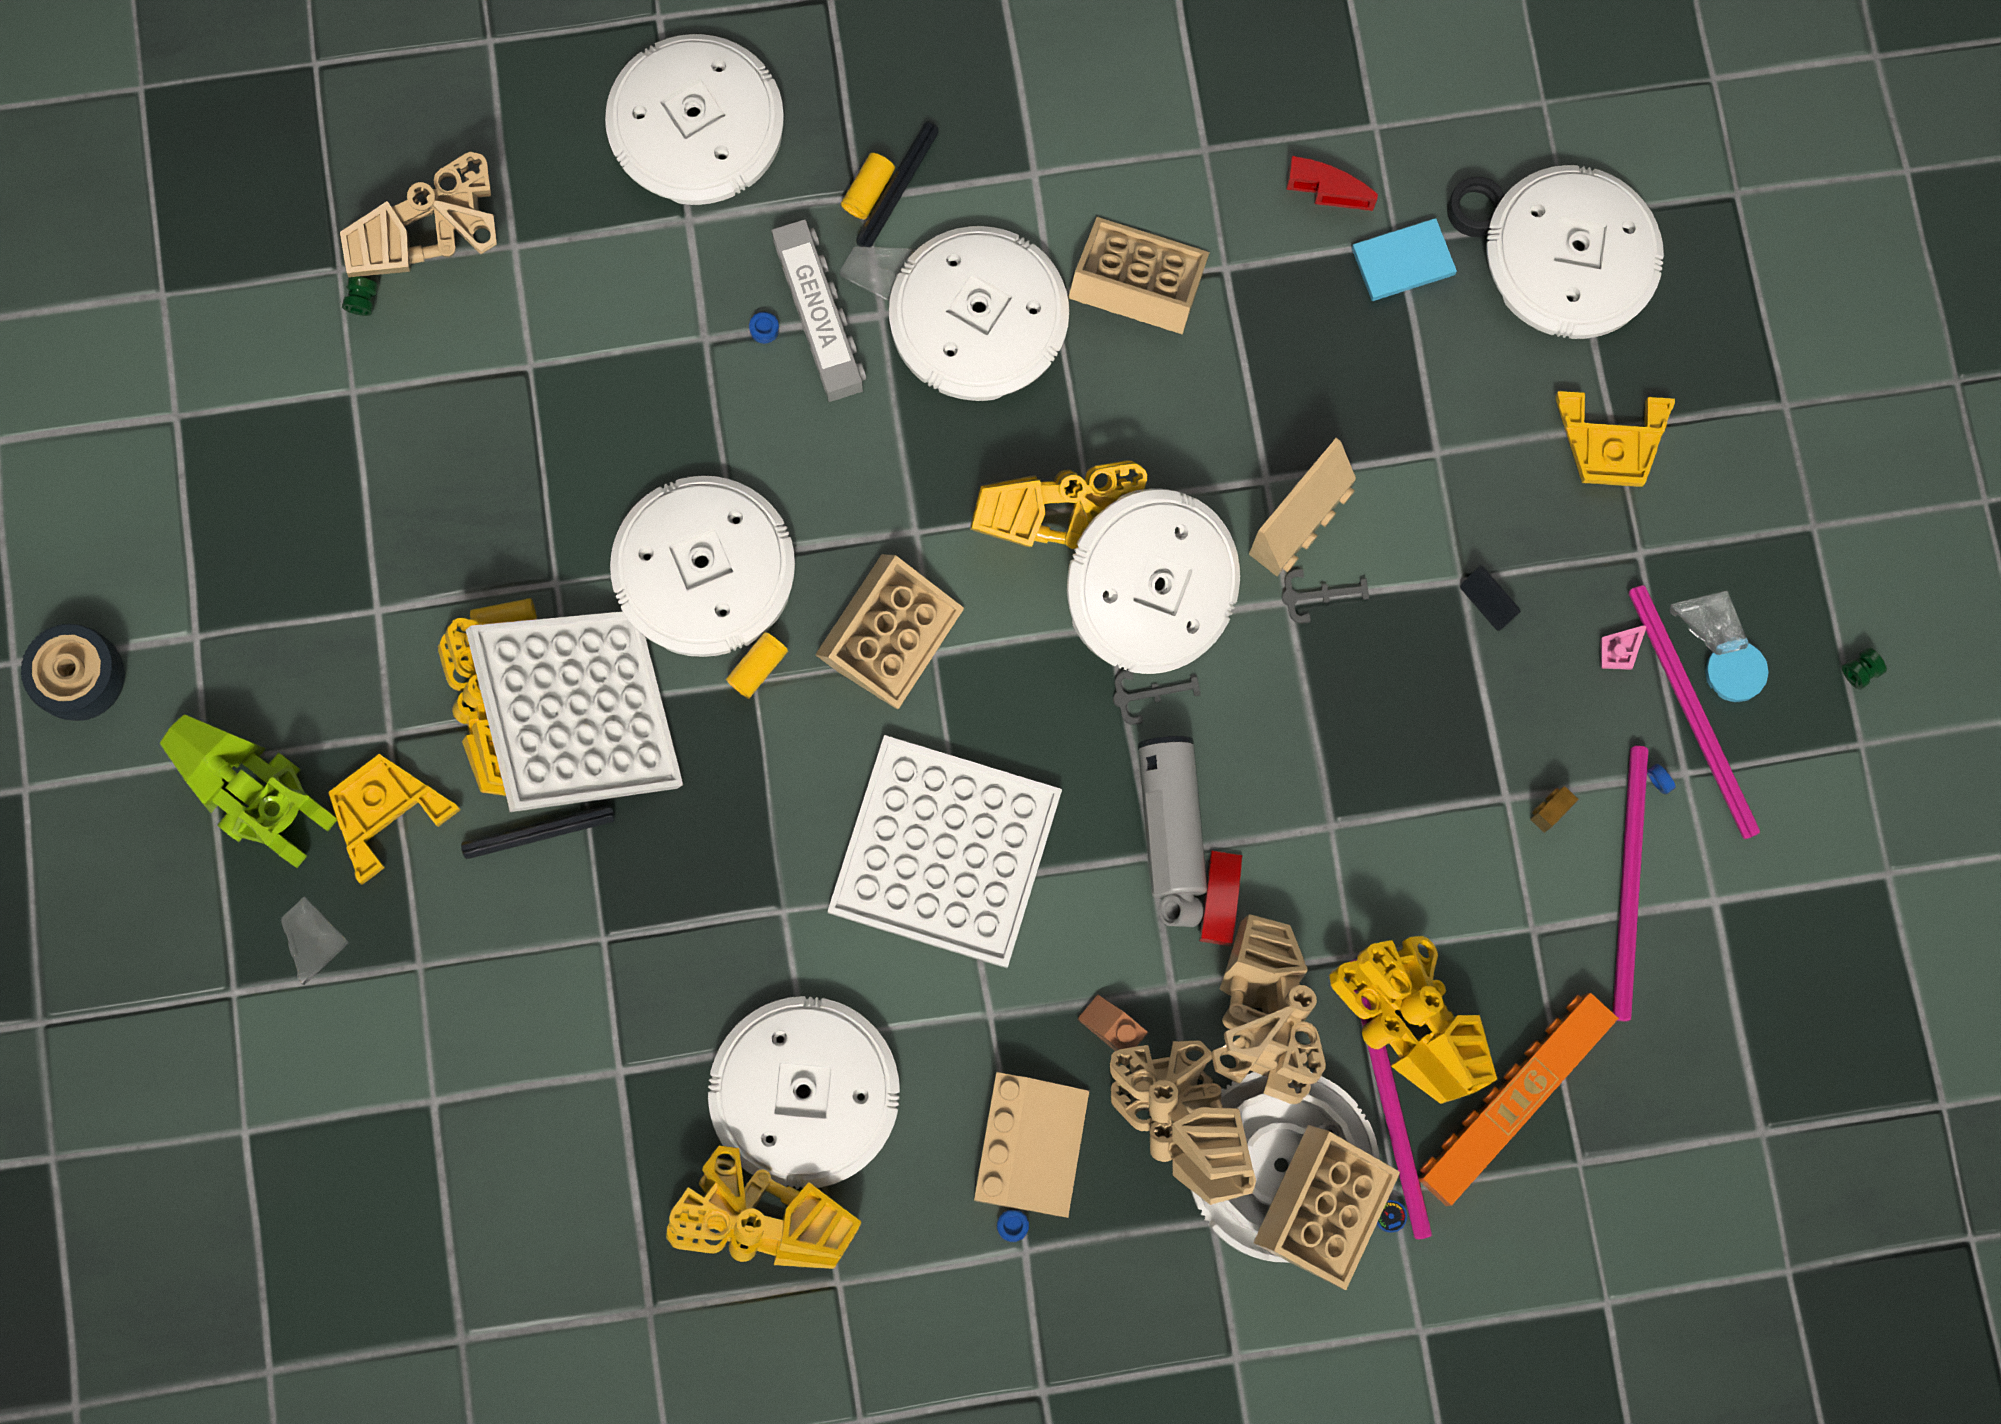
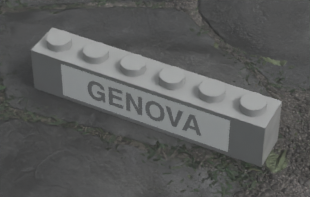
(817, 310)

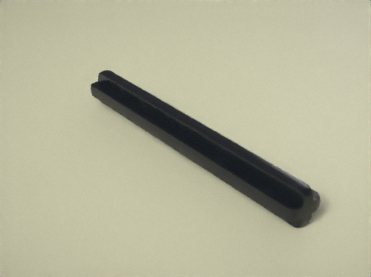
(897, 185)
(537, 831)

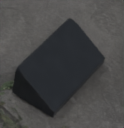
(1490, 598)

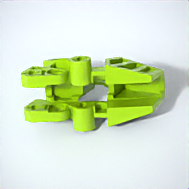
(207, 756)

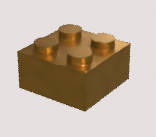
(1550, 812)

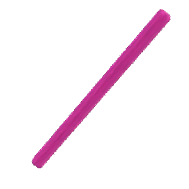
(1694, 712)
(1630, 883)
(1399, 1137)

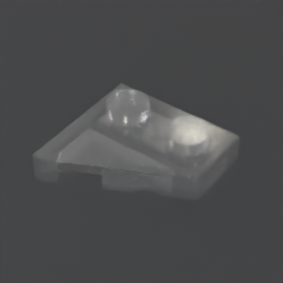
(875, 268)
(1713, 621)
(311, 939)

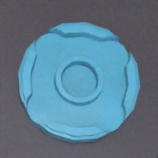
(1737, 674)

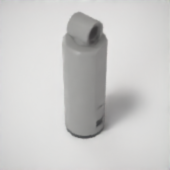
(1173, 828)

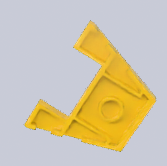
(1613, 452)
(375, 799)

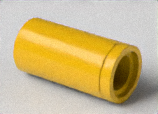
(868, 186)
(506, 612)
(757, 665)

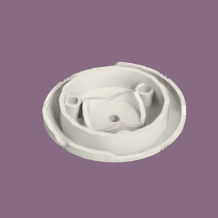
(681, 153)
(1540, 267)
(991, 349)
(1126, 554)
(677, 601)
(1274, 1132)
(816, 1136)

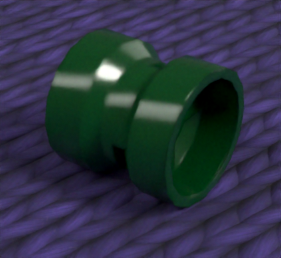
(359, 296)
(1865, 667)

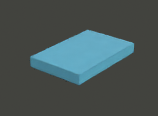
(1404, 259)

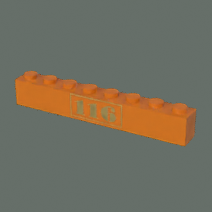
(1517, 1098)

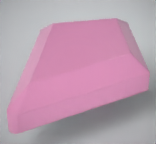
(1621, 648)

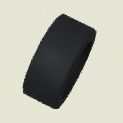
(1455, 215)

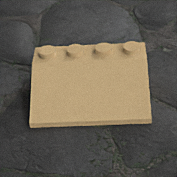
(1138, 275)
(1305, 510)
(890, 630)
(1031, 1145)
(1327, 1206)

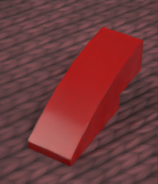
(1329, 184)
(1221, 898)

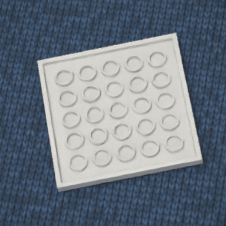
(573, 709)
(945, 851)

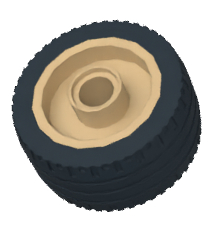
(50, 667)

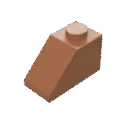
(1112, 1024)

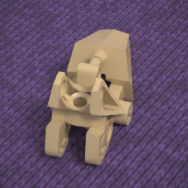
(381, 242)
(1266, 975)
(1185, 1119)

